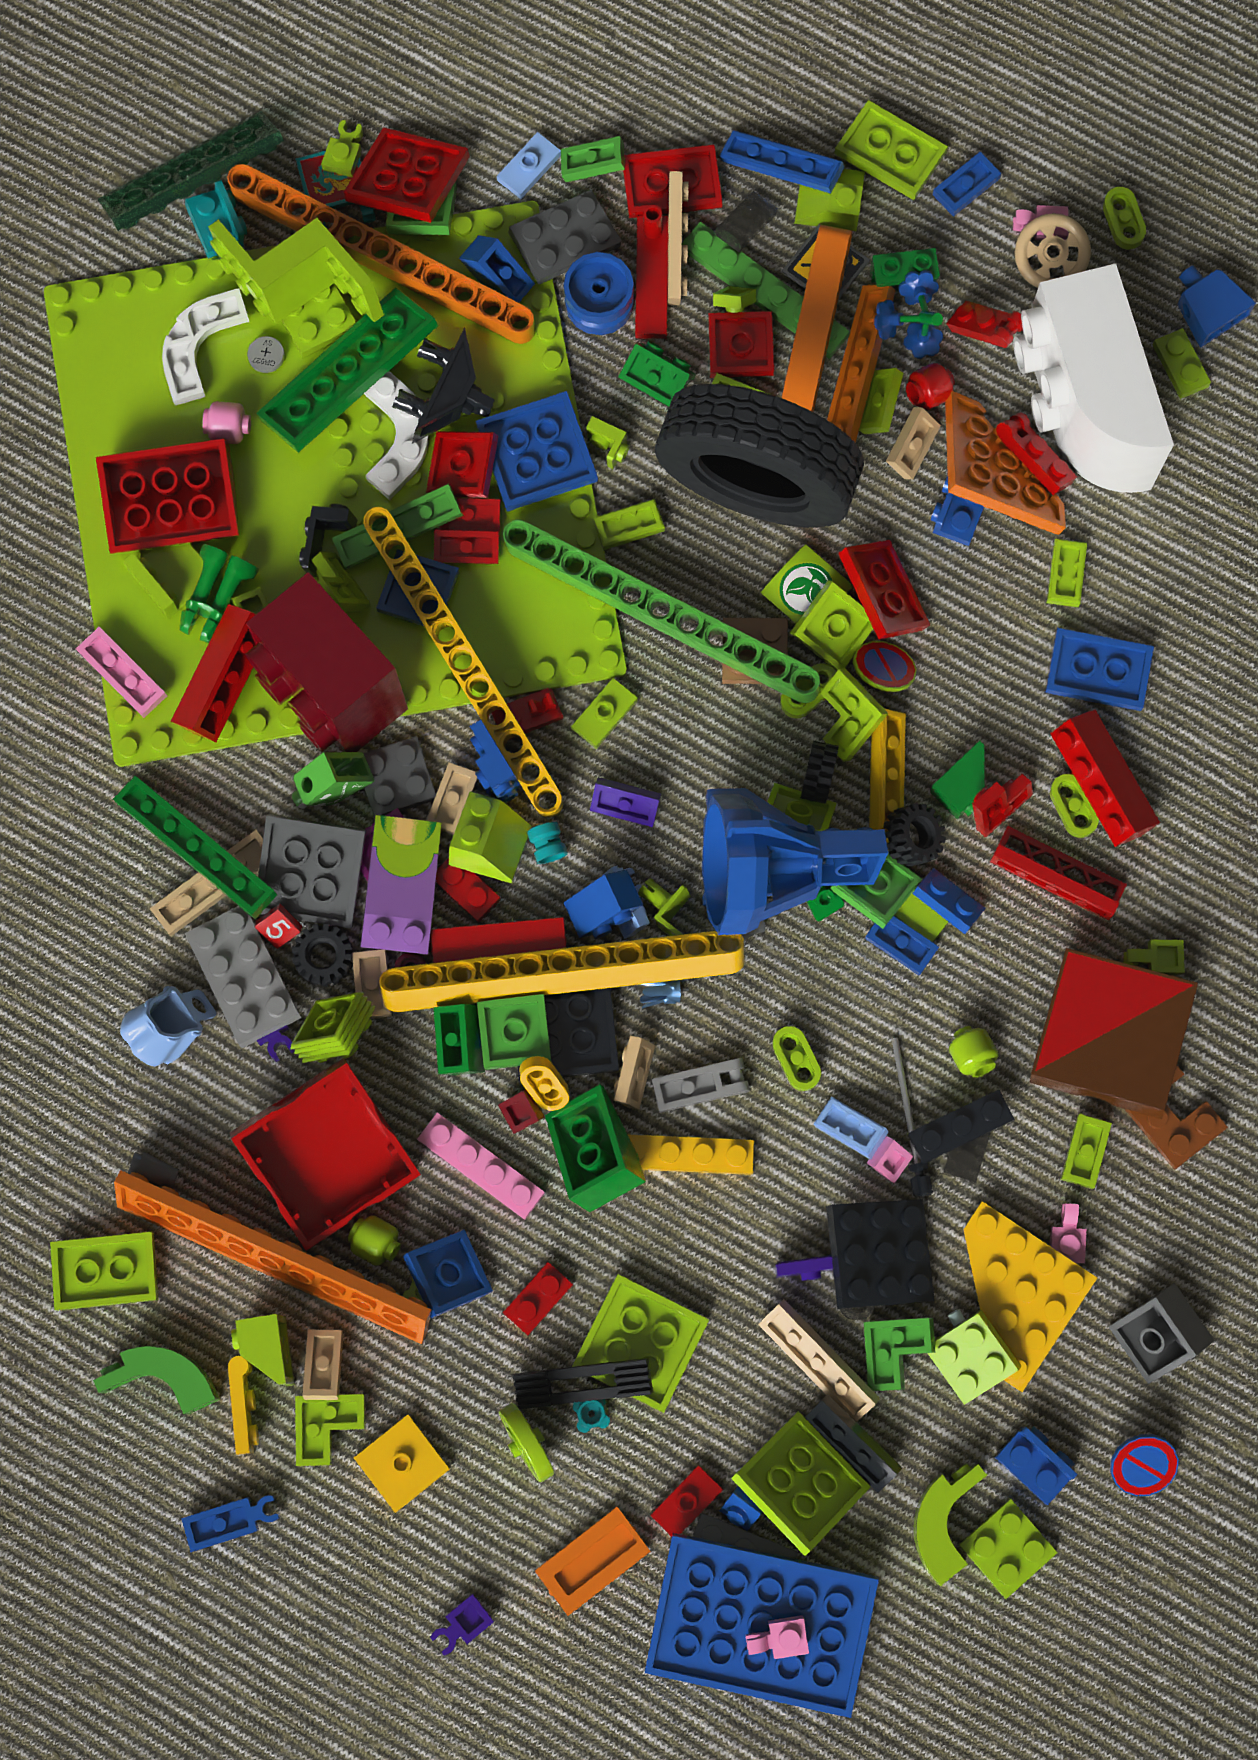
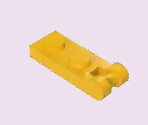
(242, 1404)

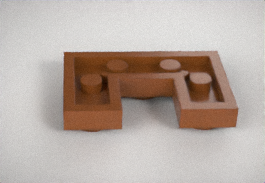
(1184, 1138)

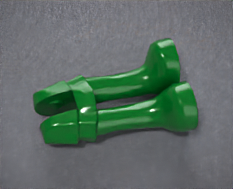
(213, 561)

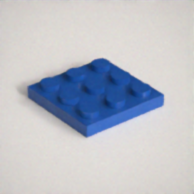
(538, 451)

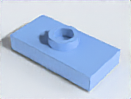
(529, 165)
(851, 1127)

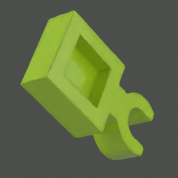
(343, 153)

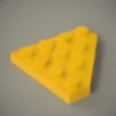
(1022, 1287)

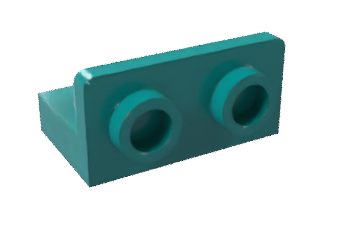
(210, 207)

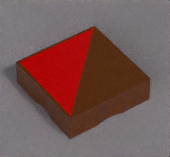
(1114, 1032)

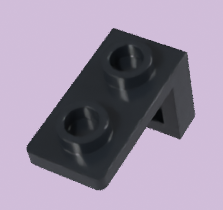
(334, 517)

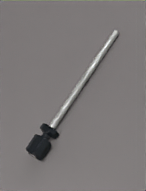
(920, 1183)

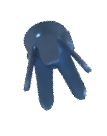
(662, 992)

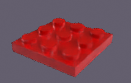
(406, 174)

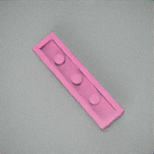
(481, 1166)

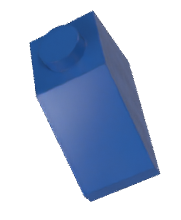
(496, 268)

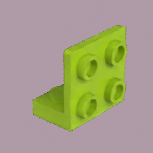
(167, 575)

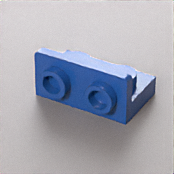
(956, 517)
(1036, 1463)

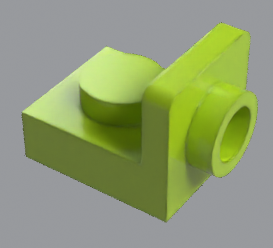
(607, 436)

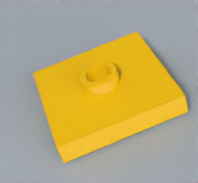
(402, 1463)

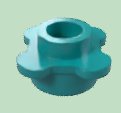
(585, 1422)

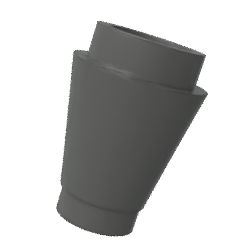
(154, 1170)

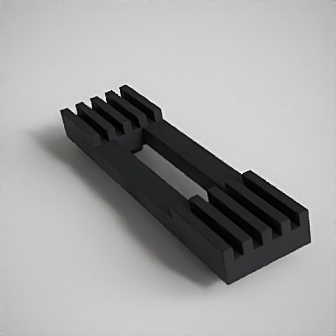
(631, 1379)

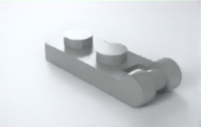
(699, 1085)

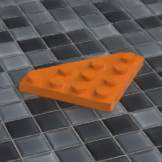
(990, 473)

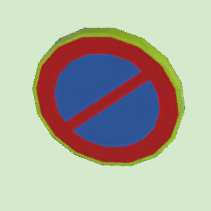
(884, 666)

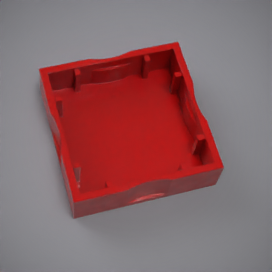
(324, 1153)

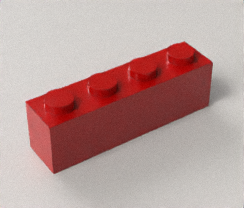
(218, 677)
(1105, 778)
(497, 939)

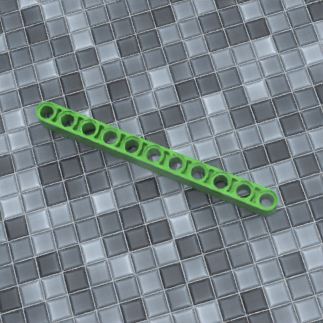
(669, 624)

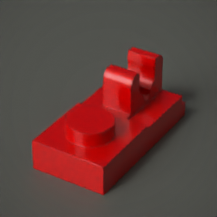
(532, 711)

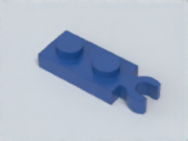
(226, 1522)

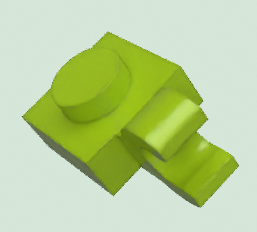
(1161, 956)

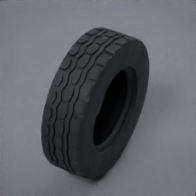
(759, 455)

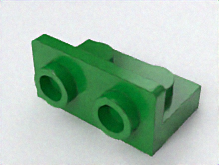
(892, 267)
(655, 372)

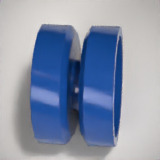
(599, 293)

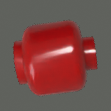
(930, 386)

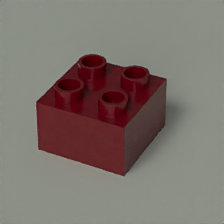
(329, 666)

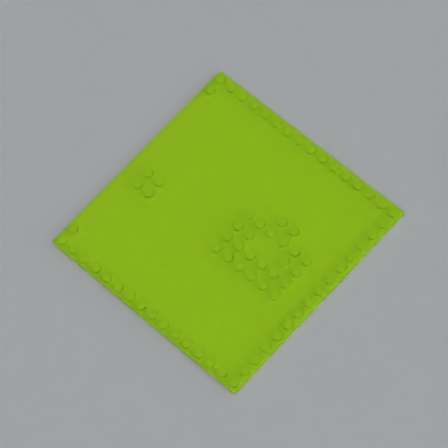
(117, 400)

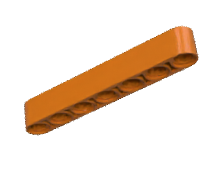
(817, 316)

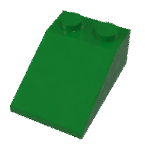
(593, 1150)

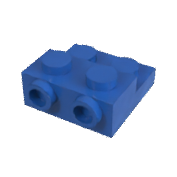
(494, 770)

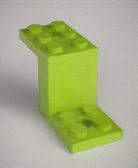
(296, 271)

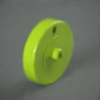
(526, 1442)

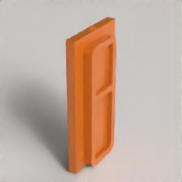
(592, 1561)

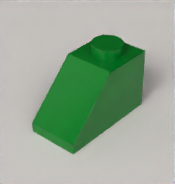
(962, 782)

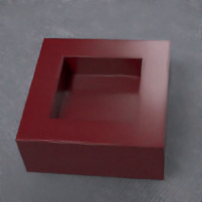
(521, 1111)

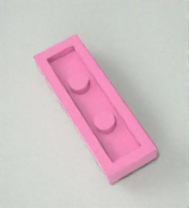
(121, 672)

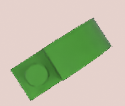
(185, 1377)

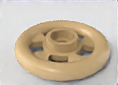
(1047, 224)

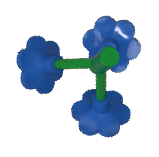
(922, 337)

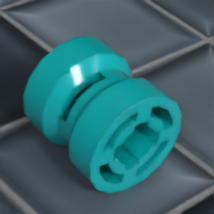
(547, 842)

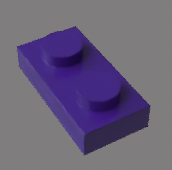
(625, 802)

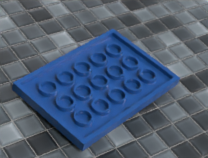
(725, 1591)

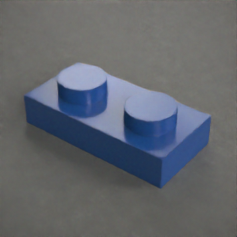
(966, 184)
(949, 901)
(903, 944)

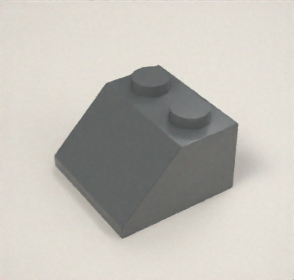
(1161, 1333)

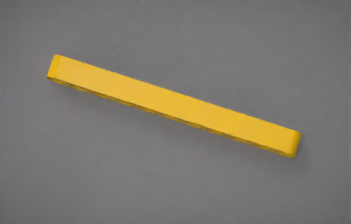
(458, 646)
(562, 970)

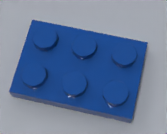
(1099, 669)

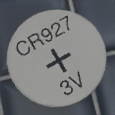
(265, 354)

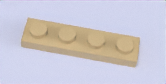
(676, 226)
(198, 893)
(819, 1360)

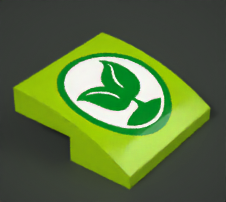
(801, 581)

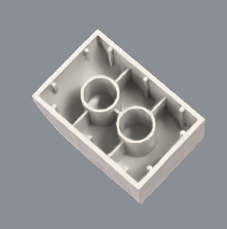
(1094, 380)

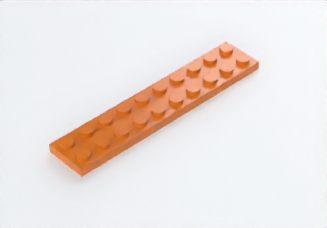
(277, 1259)

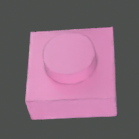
(890, 1159)

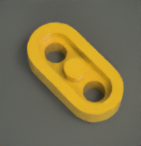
(544, 1083)

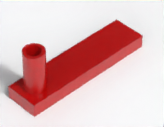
(651, 274)

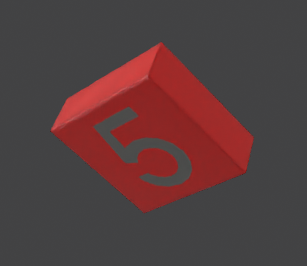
(278, 926)

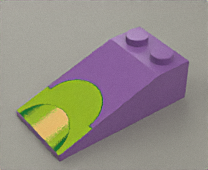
(401, 884)

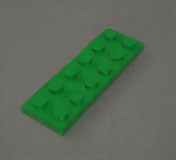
(346, 370)

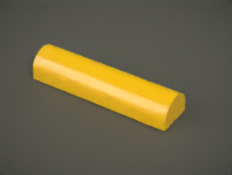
(887, 769)

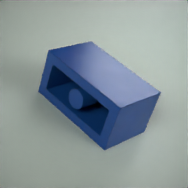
(603, 904)

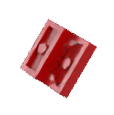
(471, 536)

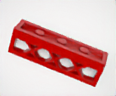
(1054, 880)

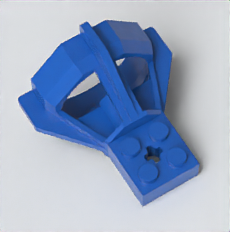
(763, 853)

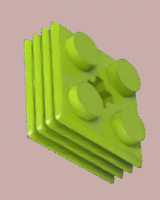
(333, 1028)

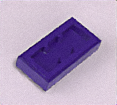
(808, 1268)

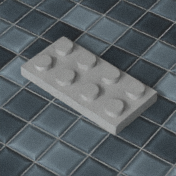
(242, 976)

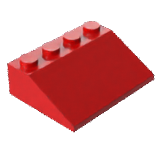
(168, 495)

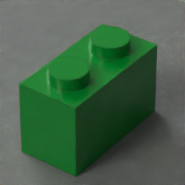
(458, 1040)

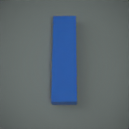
(782, 161)

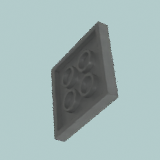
(312, 868)

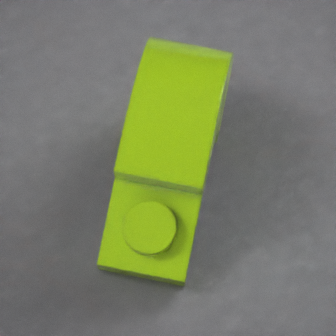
(931, 1518)

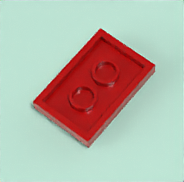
(648, 179)
(884, 589)

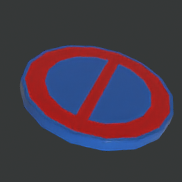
(1144, 1465)

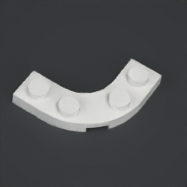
(188, 334)
(403, 457)

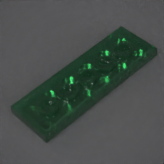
(190, 170)

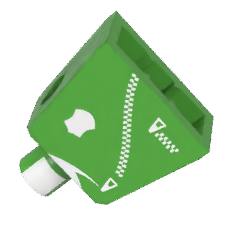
(331, 779)

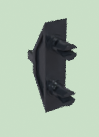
(453, 393)

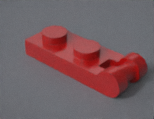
(985, 323)
(1035, 453)

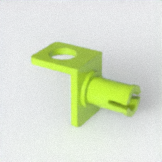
(666, 904)

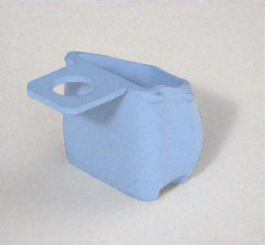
(165, 1025)

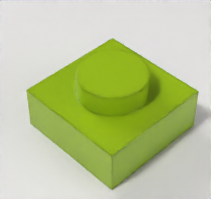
(734, 298)

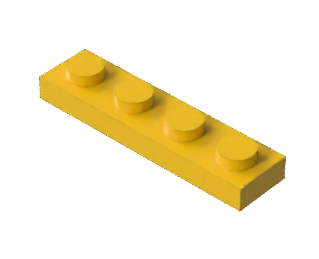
(694, 1154)

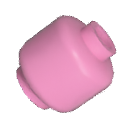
(226, 422)

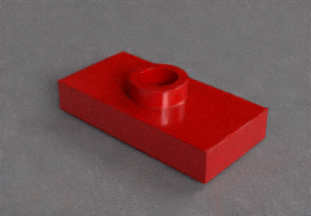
(686, 1502)

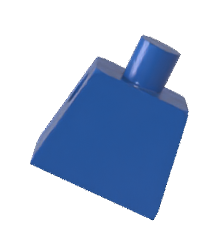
(1212, 304)

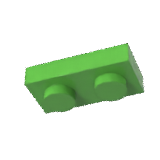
(592, 159)

